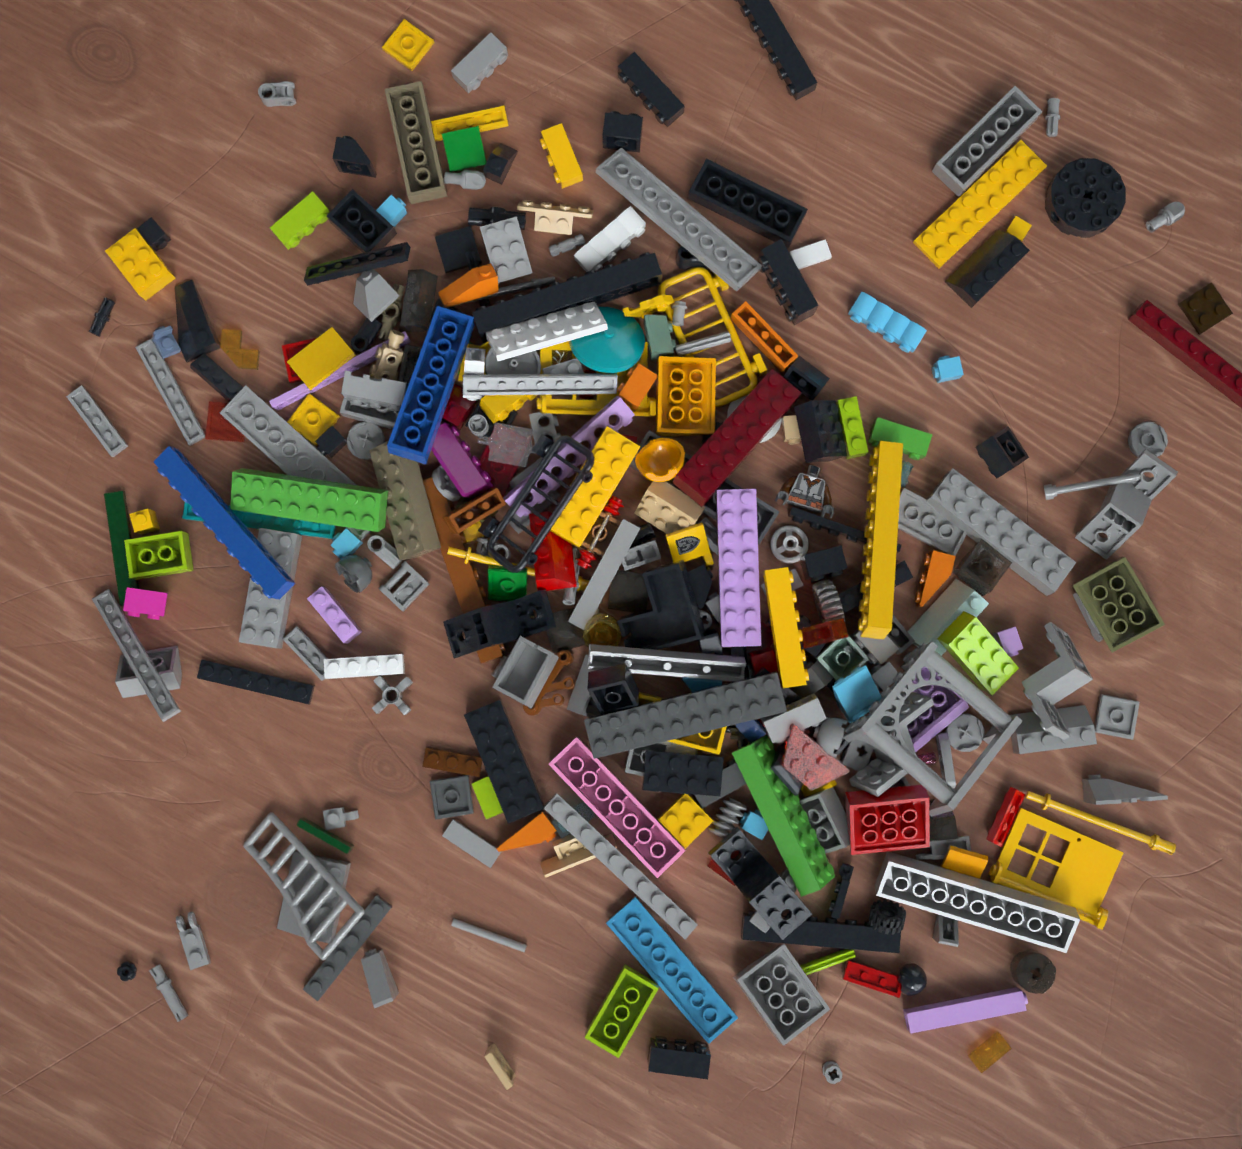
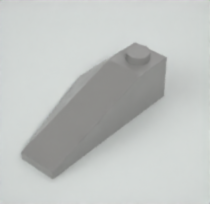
(1107, 791)

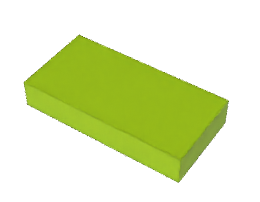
(487, 797)

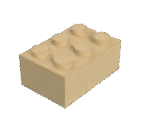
(668, 508)

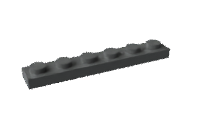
(347, 948)

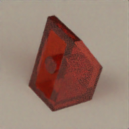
(824, 633)

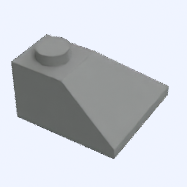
(373, 294)

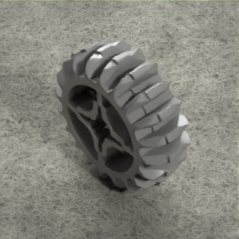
(827, 601)

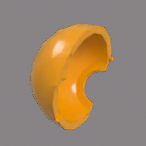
(660, 459)

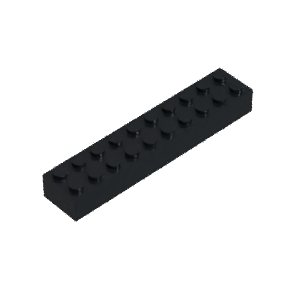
(598, 286)

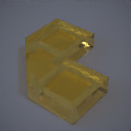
(242, 358)

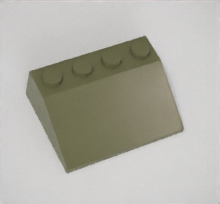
(1118, 604)

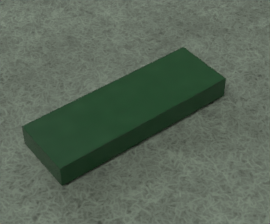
(325, 835)

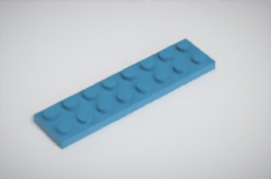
(672, 970)

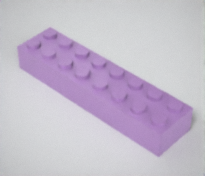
(738, 568)

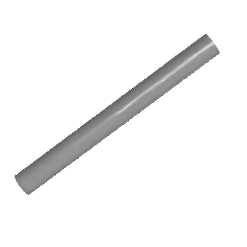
(489, 935)

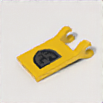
(689, 544)

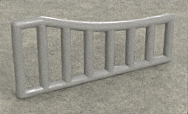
(283, 886)

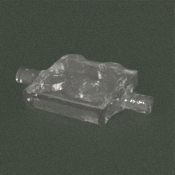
(509, 444)

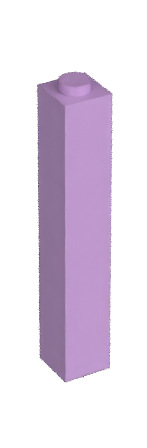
(965, 1010)

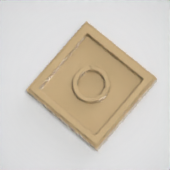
(500, 1066)

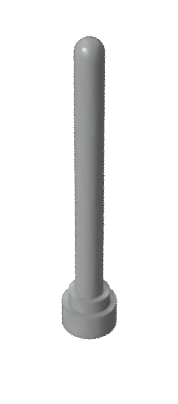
(1052, 491)

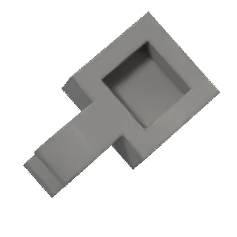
(337, 817)

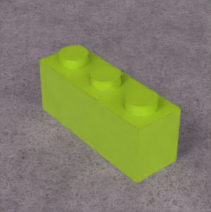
(300, 221)
(852, 427)

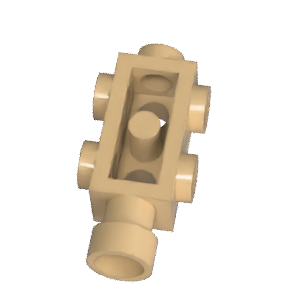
(392, 349)

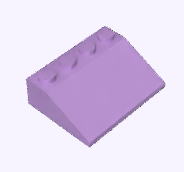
(945, 710)

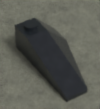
(194, 326)

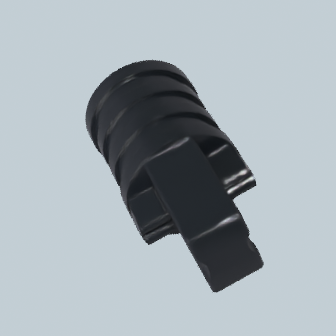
(644, 534)

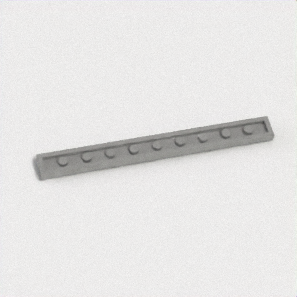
(620, 866)

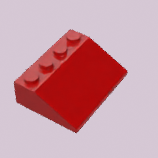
(888, 822)

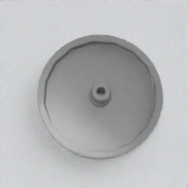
(522, 364)

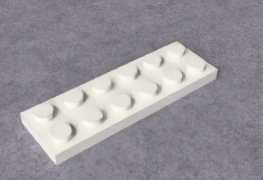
(546, 331)

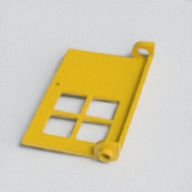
(589, 407)
(1080, 876)

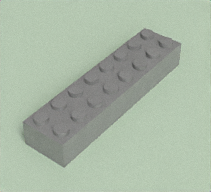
(988, 520)

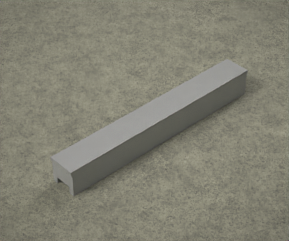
(668, 662)

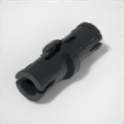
(101, 317)

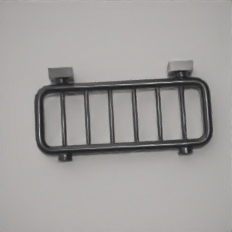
(494, 528)

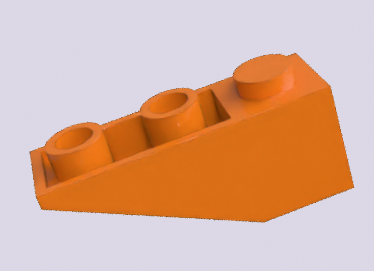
(937, 571)

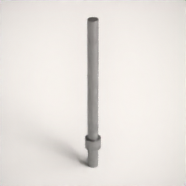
(533, 284)

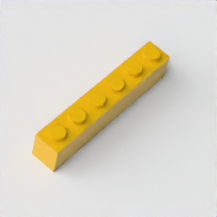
(784, 627)

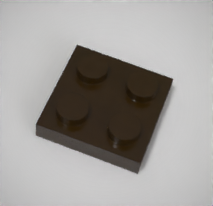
(1205, 308)

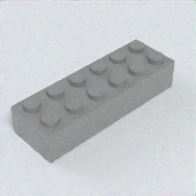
(986, 141)
(264, 617)

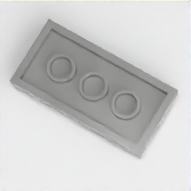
(928, 525)

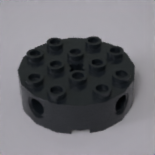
(1103, 194)

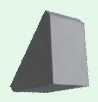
(946, 931)

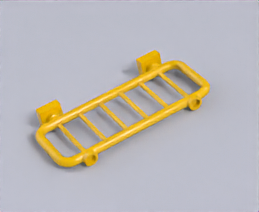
(713, 283)

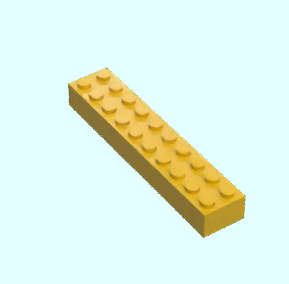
(881, 540)

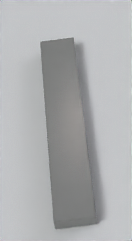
(171, 392)
(604, 574)

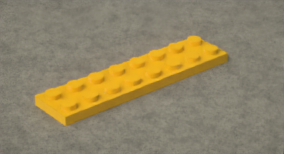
(979, 204)

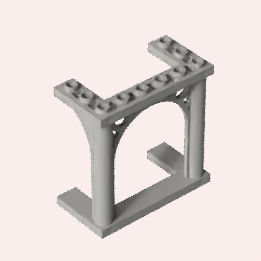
(875, 733)

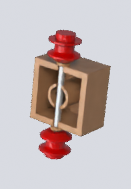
(600, 534)

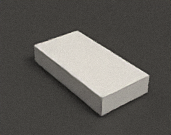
(811, 254)

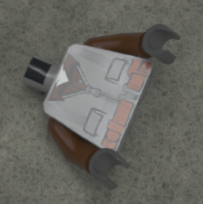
(807, 492)

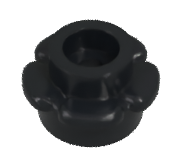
(131, 971)

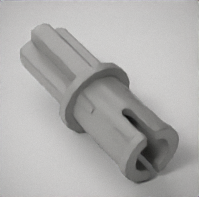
(1052, 117)

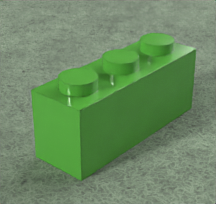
(914, 441)

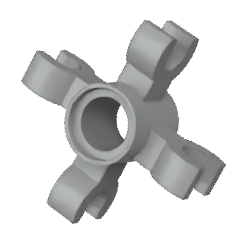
(385, 687)

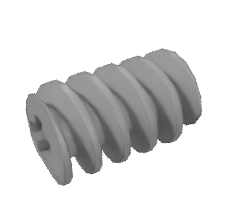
(728, 817)

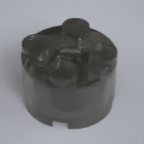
(1044, 971)

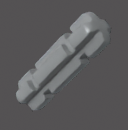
(566, 245)

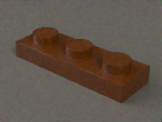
(452, 762)

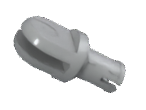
(467, 179)
(1166, 216)

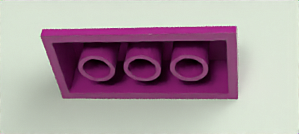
(459, 463)

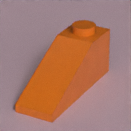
(471, 286)
(532, 833)

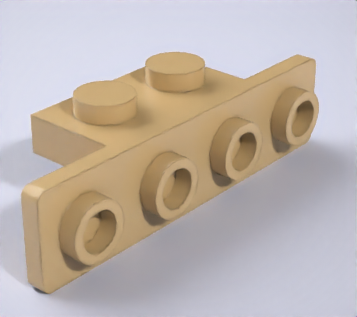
(554, 218)
(569, 854)

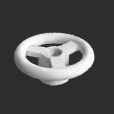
(788, 529)

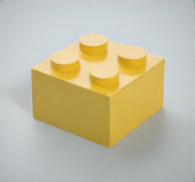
(685, 820)

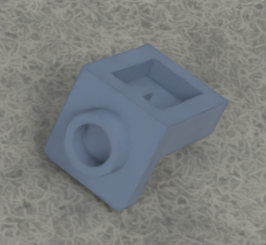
(165, 342)

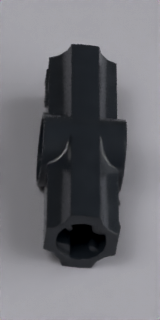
(483, 217)

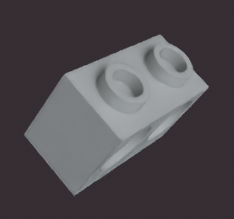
(548, 431)
(641, 555)

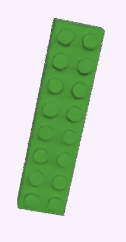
(309, 499)
(784, 817)

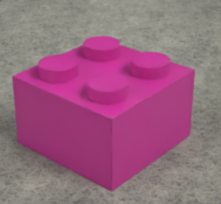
(145, 602)

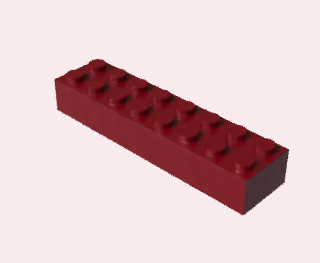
(736, 438)

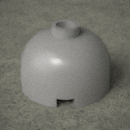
(830, 735)

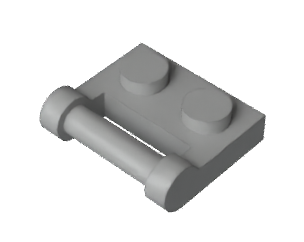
(408, 591)

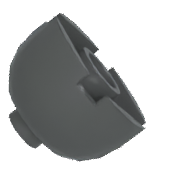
(355, 571)

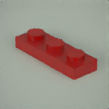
(1005, 816)
(872, 978)

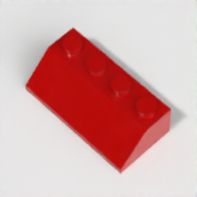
(555, 559)

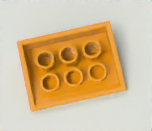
(685, 396)

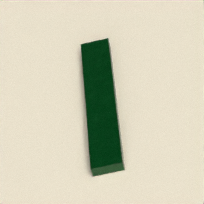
(119, 531)

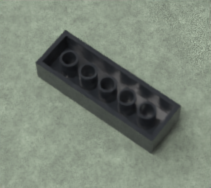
(747, 203)
(504, 761)

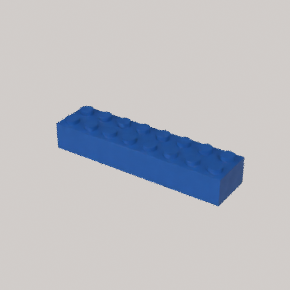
(431, 385)

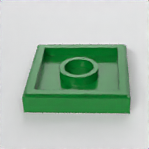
(464, 148)
(506, 585)

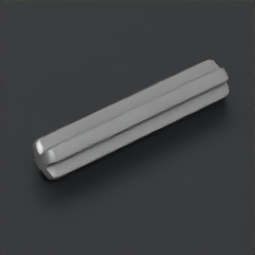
(703, 343)

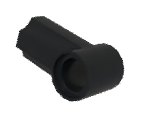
(691, 260)
(366, 334)

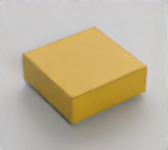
(1018, 228)

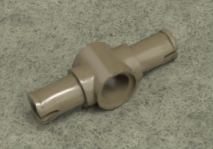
(391, 321)

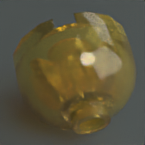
(602, 630)

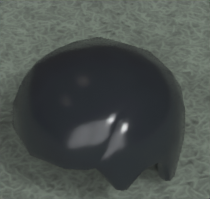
(912, 979)

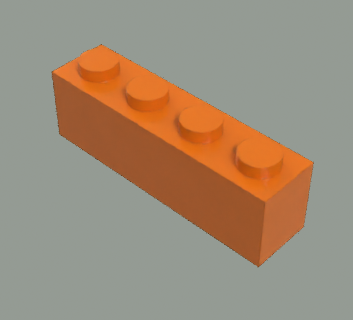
(764, 337)

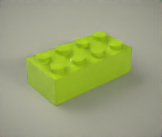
(978, 653)
(621, 1011)

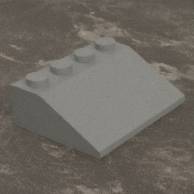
(339, 871)
(781, 994)

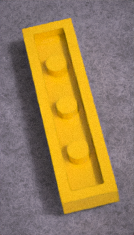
(485, 119)

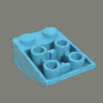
(856, 693)

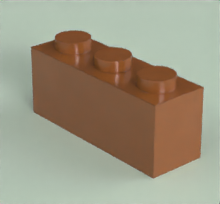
(474, 510)

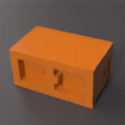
(637, 386)

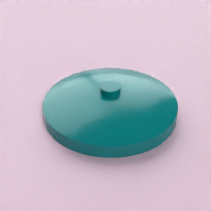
(613, 348)

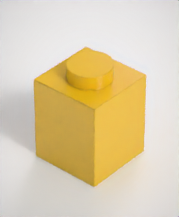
(144, 521)

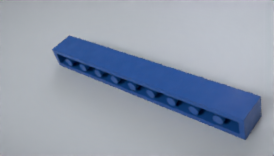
(224, 523)

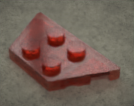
(809, 761)

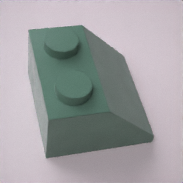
(658, 336)

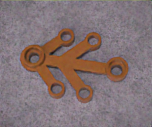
(549, 686)

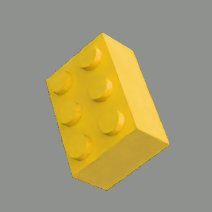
(140, 264)

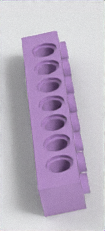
(601, 419)

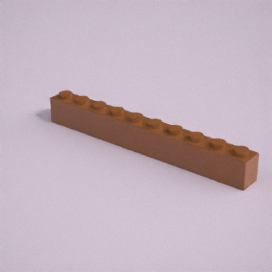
(462, 575)

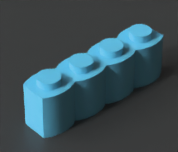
(887, 322)

